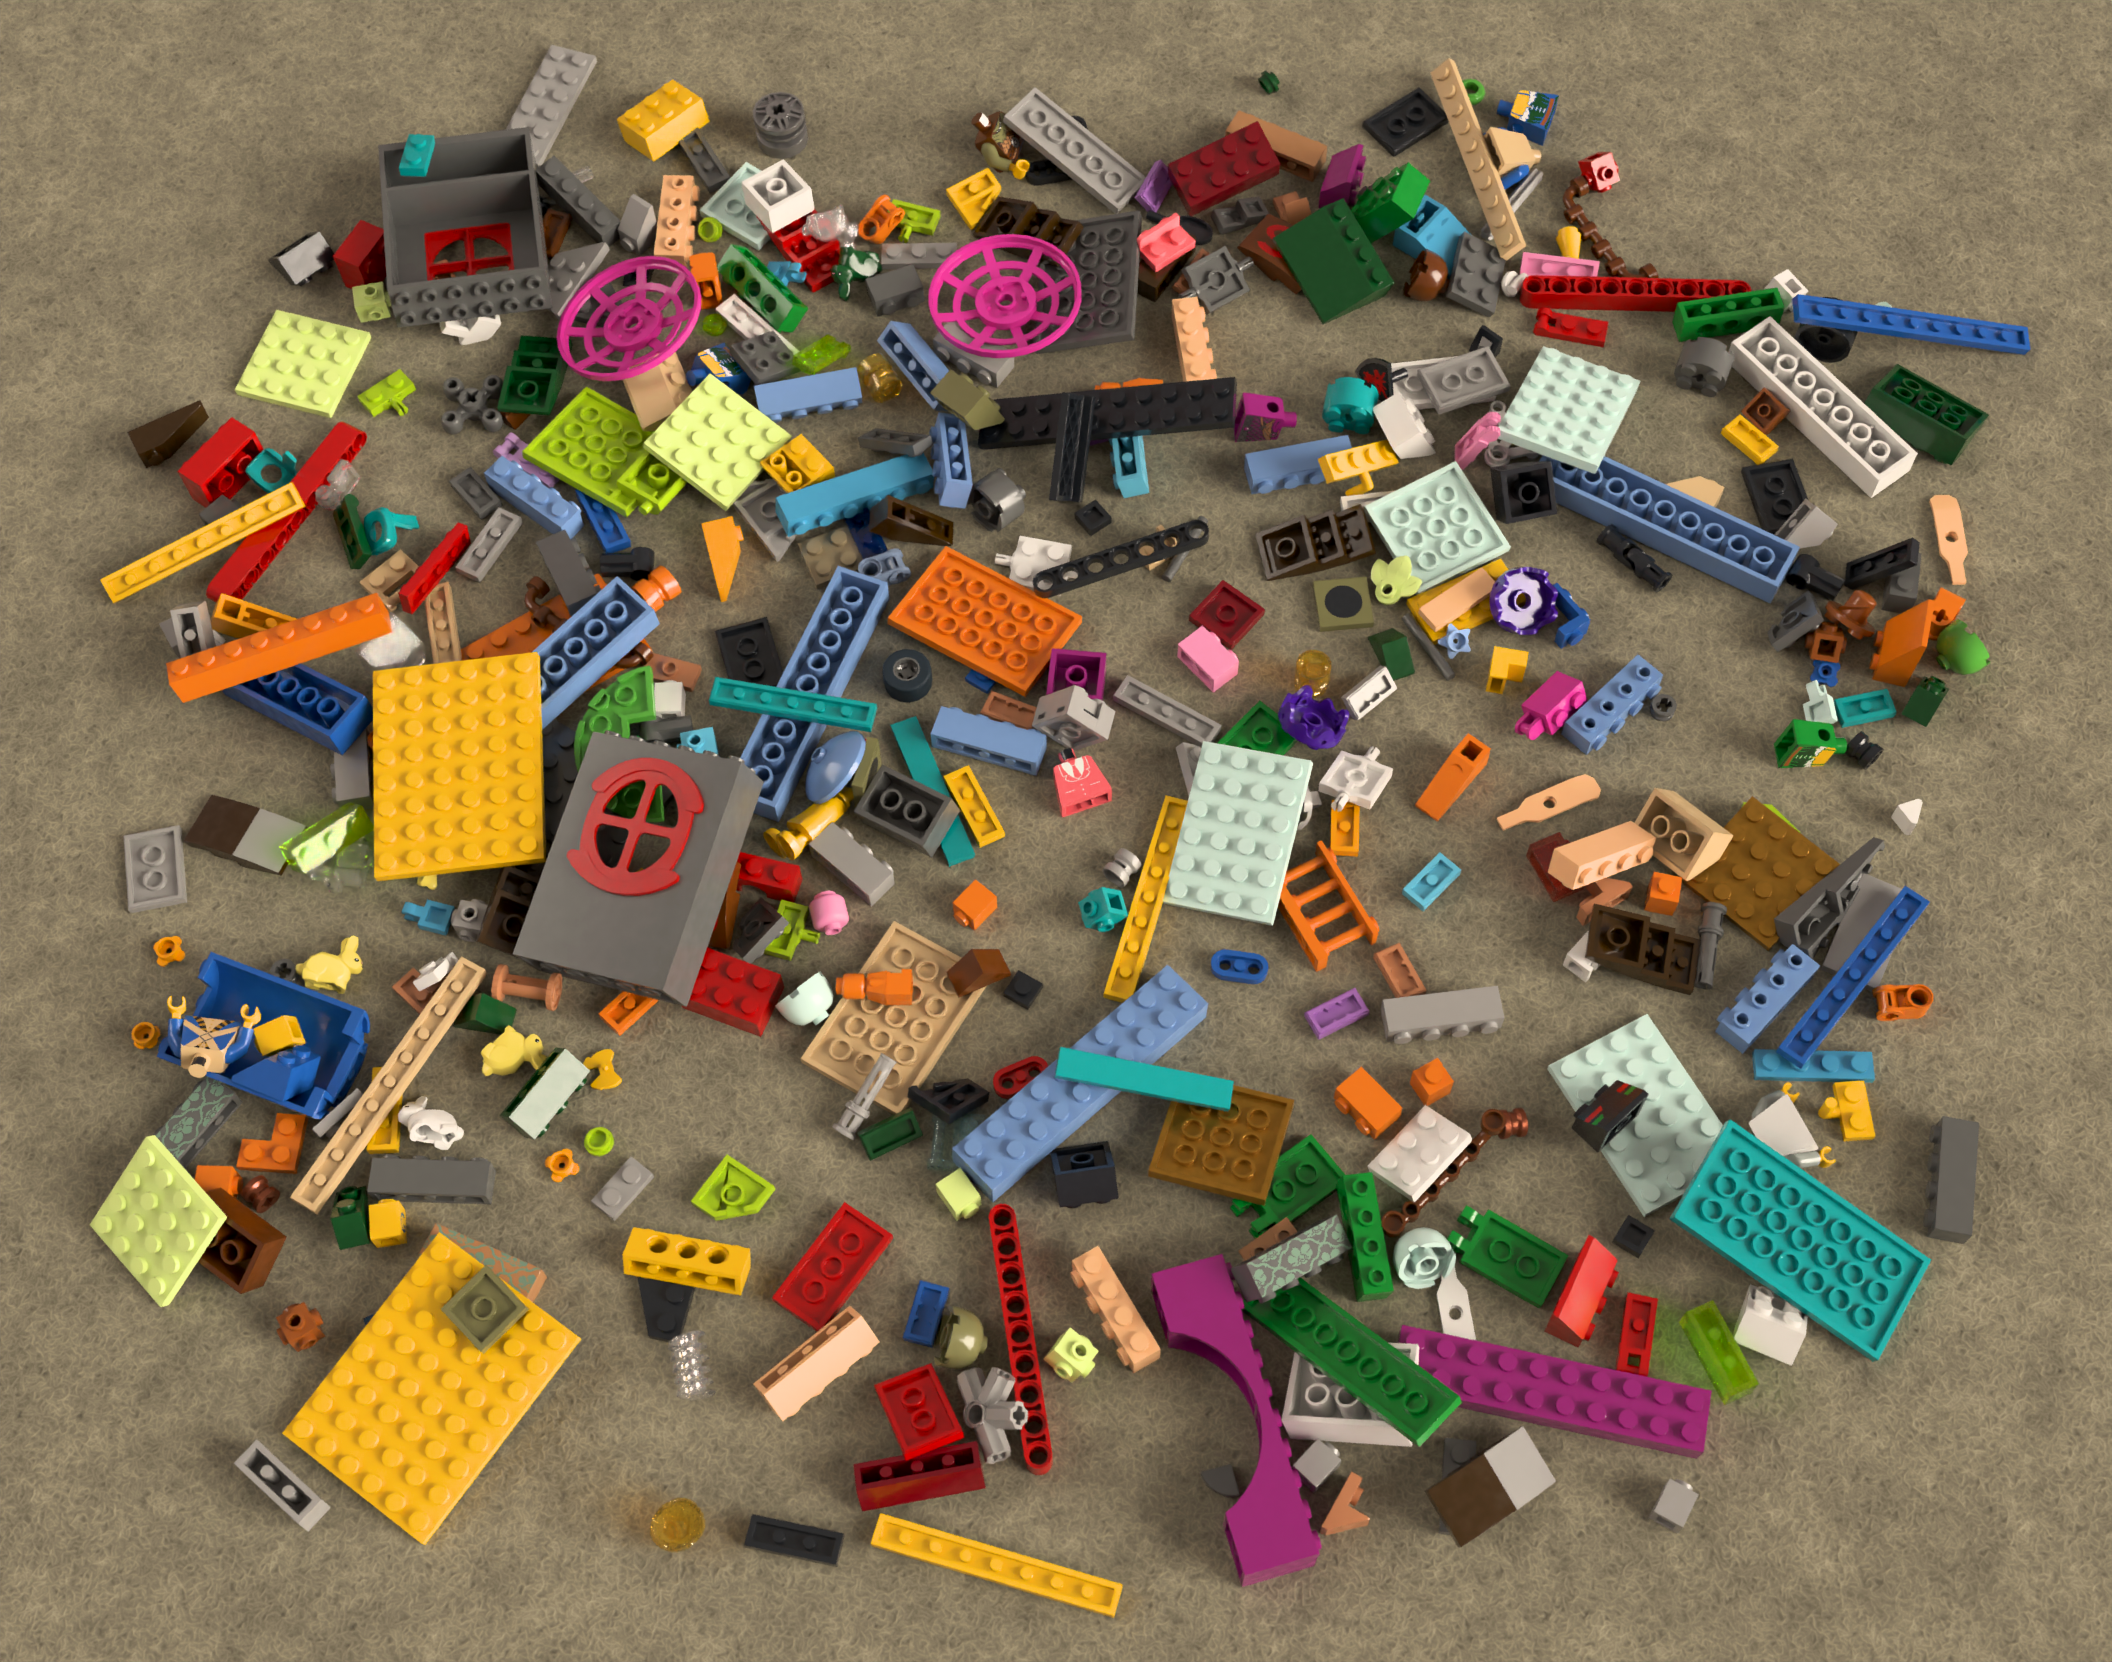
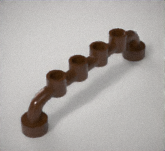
(1588, 230)
(543, 615)
(1394, 1222)

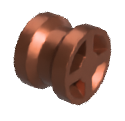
(1515, 1124)
(260, 1194)

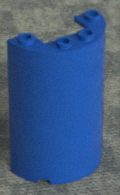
(328, 1026)

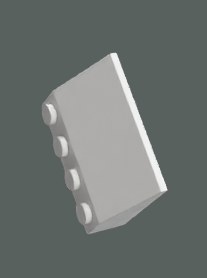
(1325, 1411)

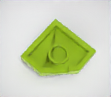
(732, 1191)

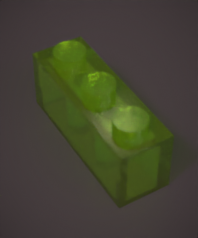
(326, 838)
(1718, 1352)

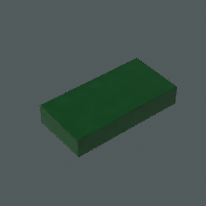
(890, 1133)

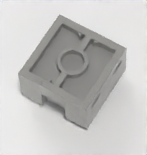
(1073, 718)

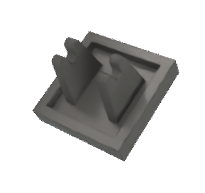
(764, 358)

